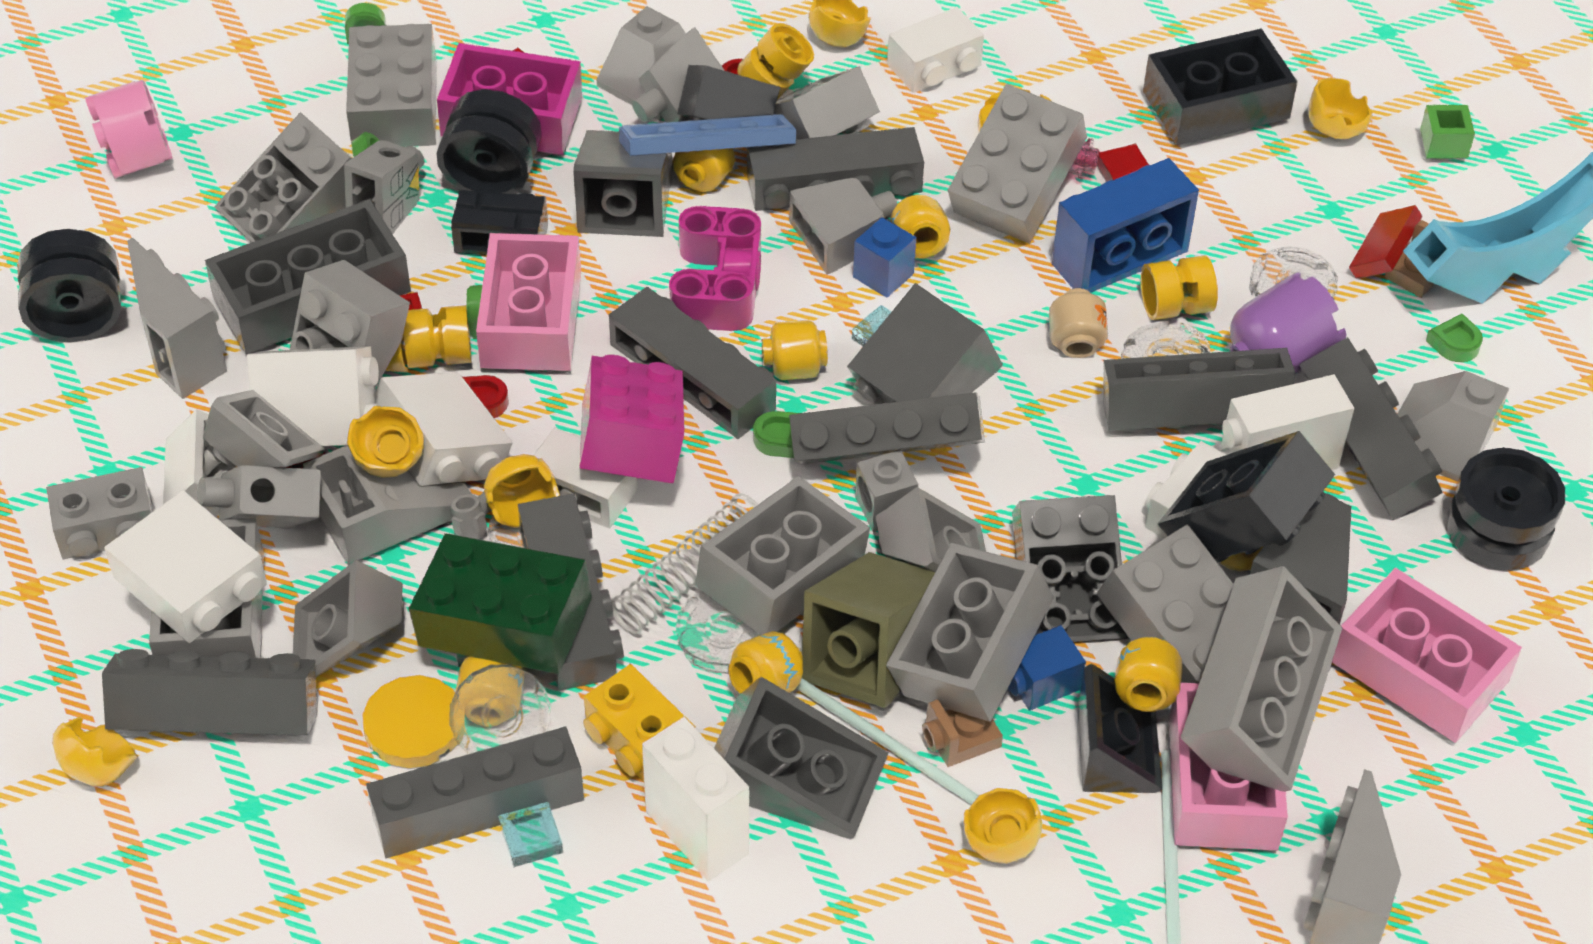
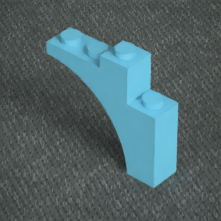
(1524, 240)

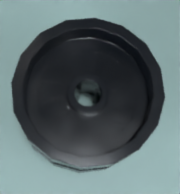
(489, 142)
(68, 285)
(1505, 508)

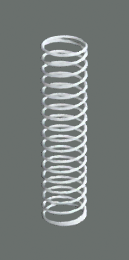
(628, 609)

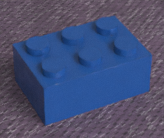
(1124, 225)

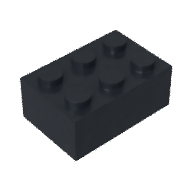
(1219, 86)
(1251, 496)

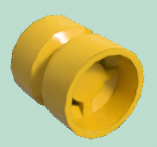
(778, 58)
(1184, 286)
(437, 337)

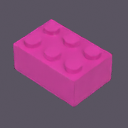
(542, 82)
(632, 419)

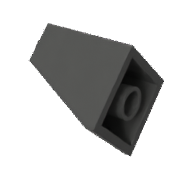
(620, 190)
(923, 353)
(1317, 554)

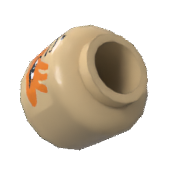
(1078, 323)

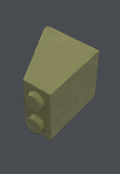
(856, 624)

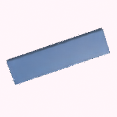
(706, 134)

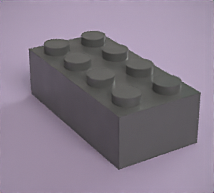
(263, 280)

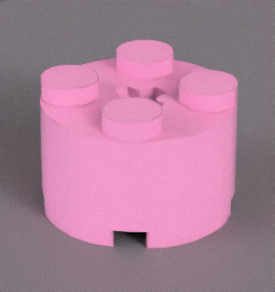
(128, 128)

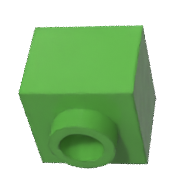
(1447, 131)

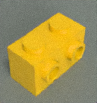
(626, 714)

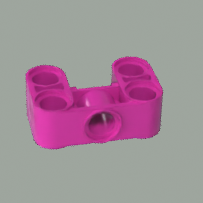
(730, 241)

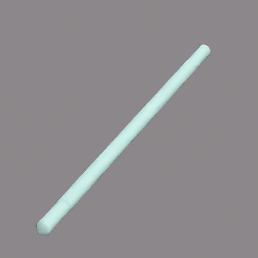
(887, 741)
(1170, 854)

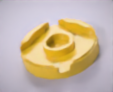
(410, 721)

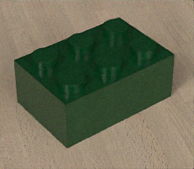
(501, 603)

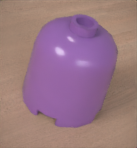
(1288, 316)

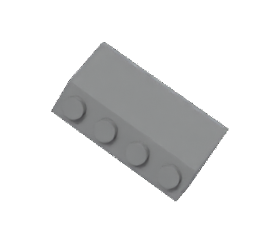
(1263, 680)

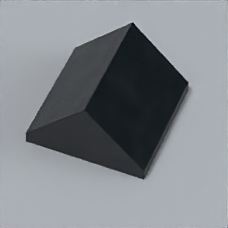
(1115, 740)

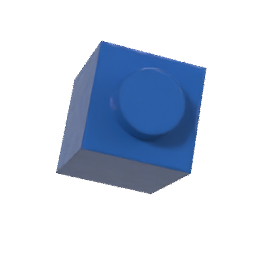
(884, 257)
(1048, 669)

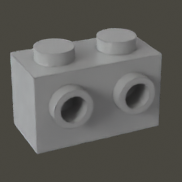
(100, 510)

